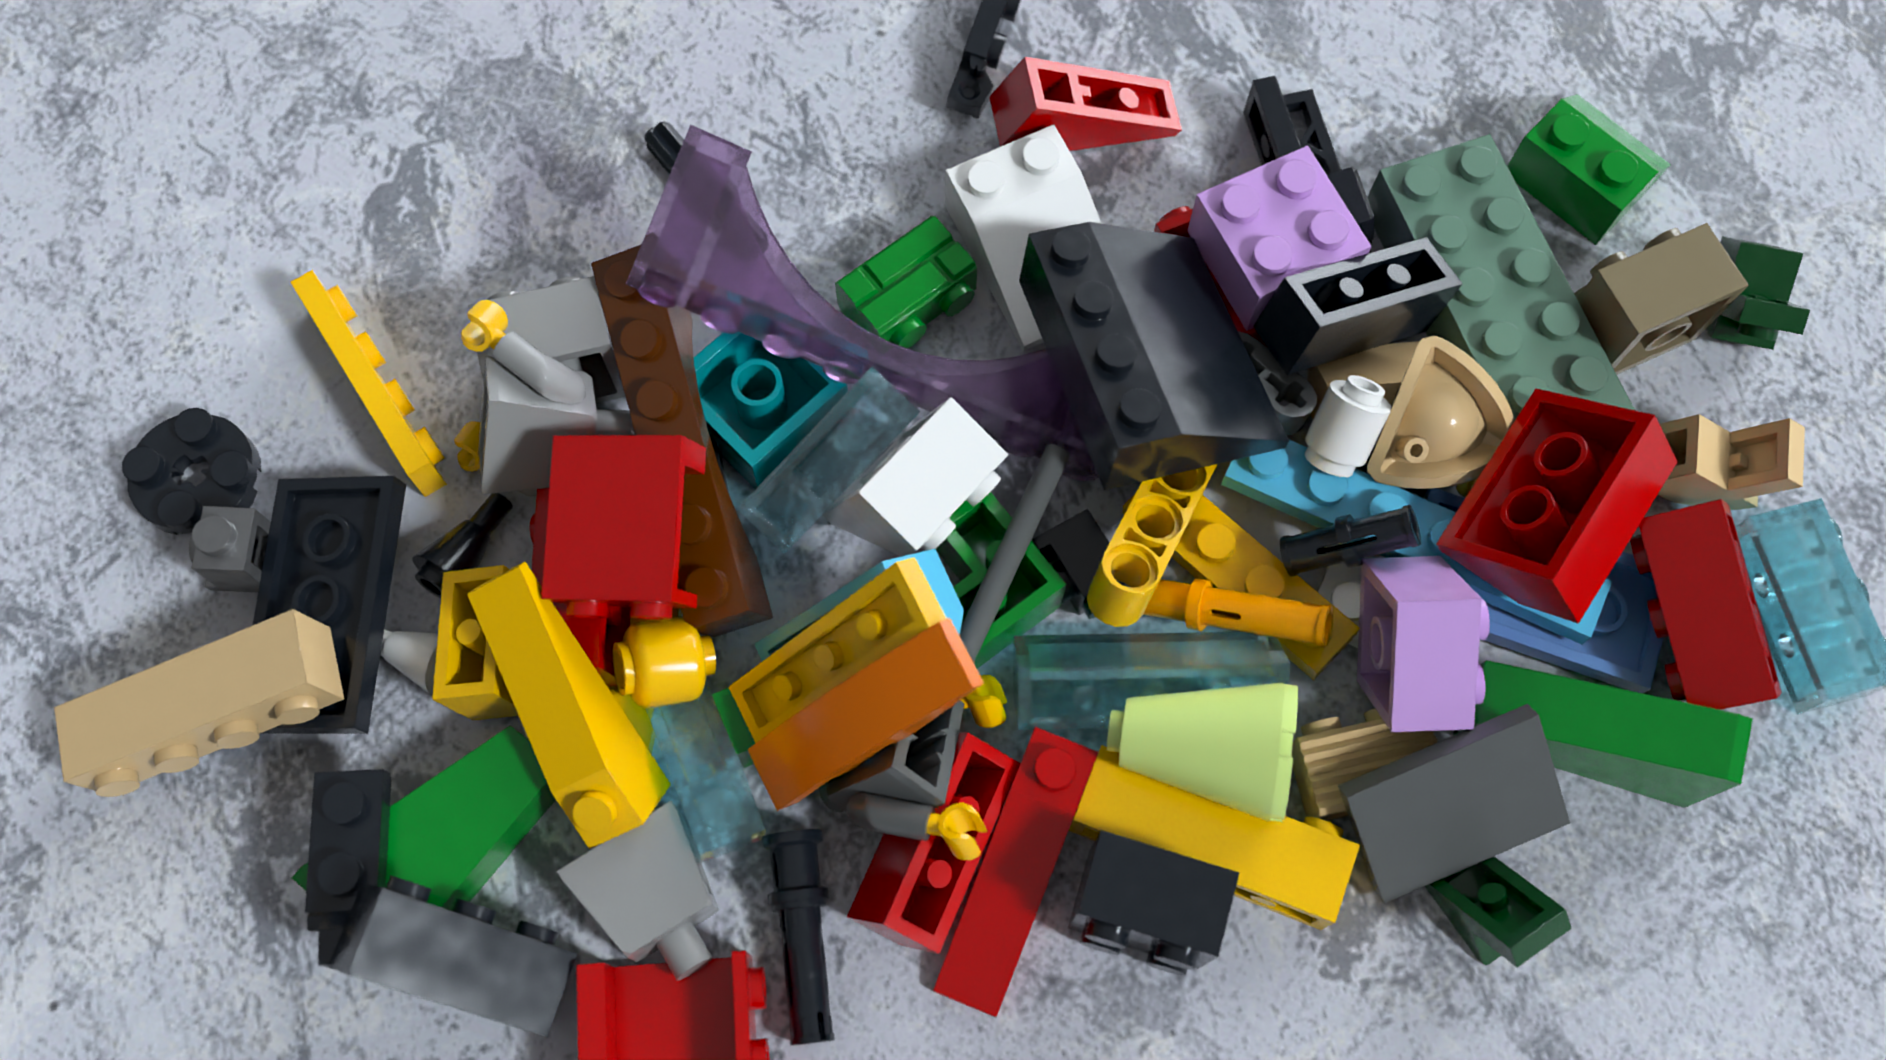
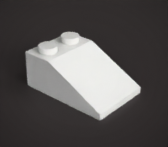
(1003, 199)
(921, 482)

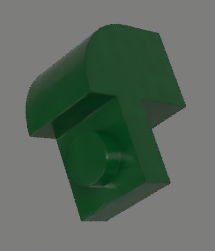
(1764, 305)

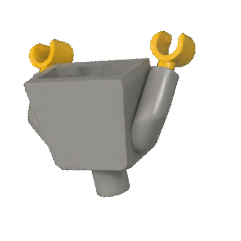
(523, 406)

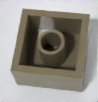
(1659, 295)

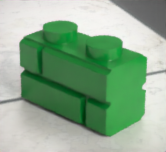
(909, 284)

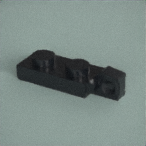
(983, 49)
(345, 848)

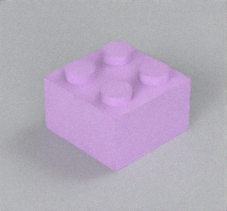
(1272, 227)
(1420, 643)

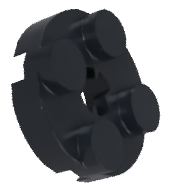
(169, 449)

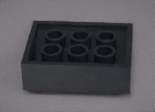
(1145, 352)

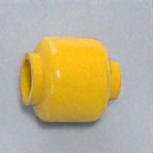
(663, 662)

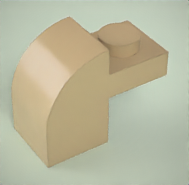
(1734, 463)

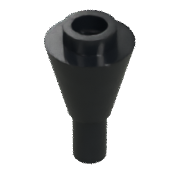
(461, 546)

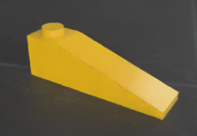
(571, 718)

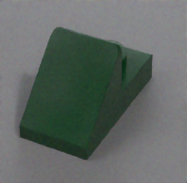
(1499, 912)

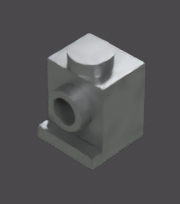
(224, 547)

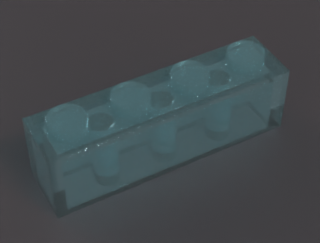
(1085, 676)

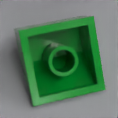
(1584, 167)

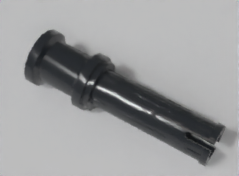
(798, 901)

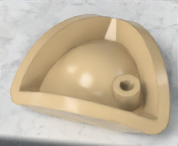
(1441, 421)

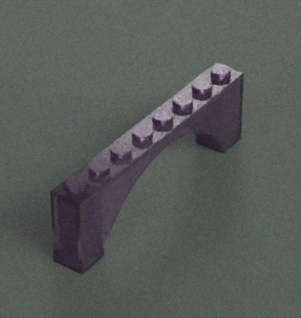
(722, 261)

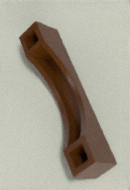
(664, 399)

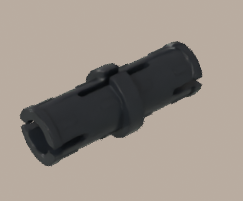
(1308, 551)

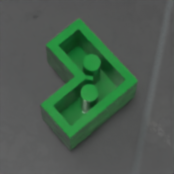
(969, 552)

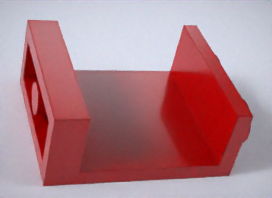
(617, 523)
(652, 1016)

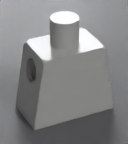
(648, 891)

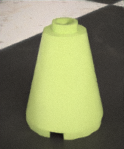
(1214, 744)

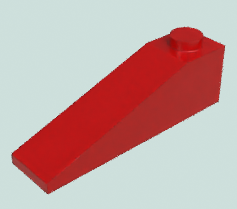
(1015, 872)

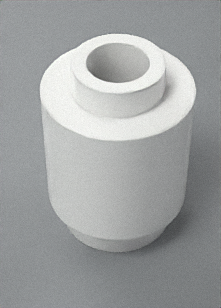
(1346, 425)

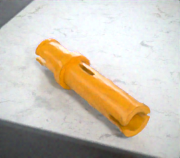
(1261, 615)

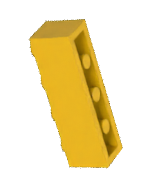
(1281, 865)

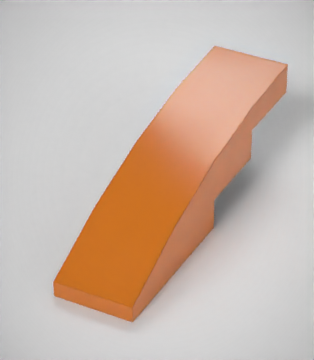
(866, 714)

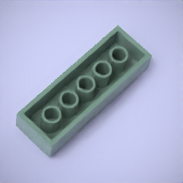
(1514, 298)

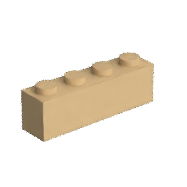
(198, 704)

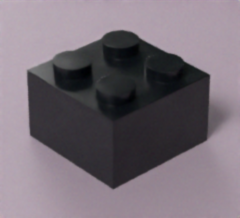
(1152, 903)

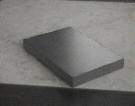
(1455, 803)

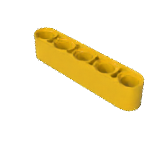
(1159, 510)

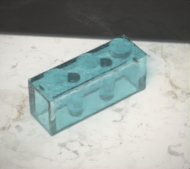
(1813, 606)

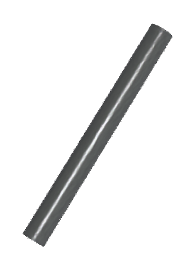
(1012, 548)

